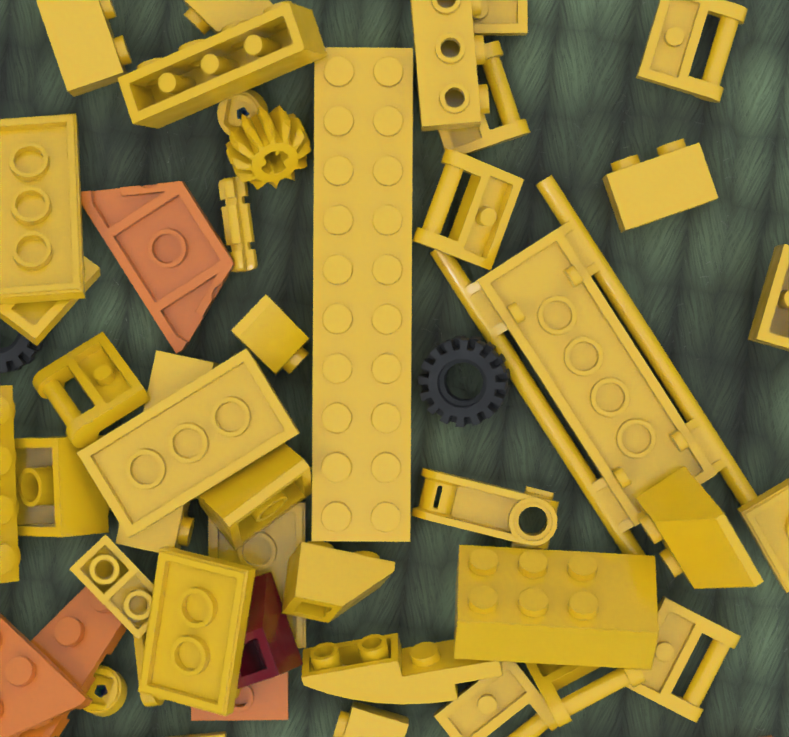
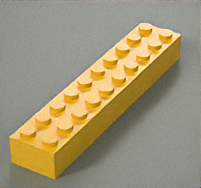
(362, 295)

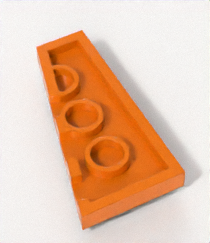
(77, 645)

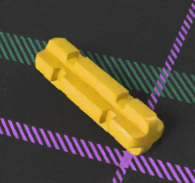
(238, 223)

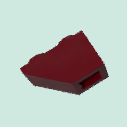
(268, 638)

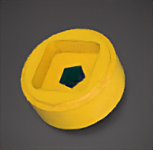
(245, 103)
(107, 692)

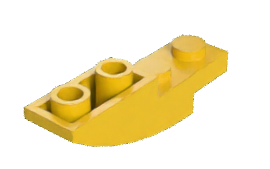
(384, 672)

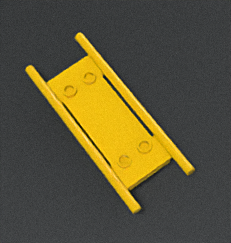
(593, 371)

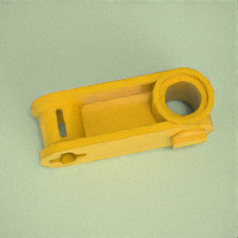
(486, 508)

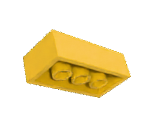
(556, 607)

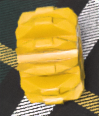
(268, 147)

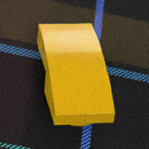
(116, 584)

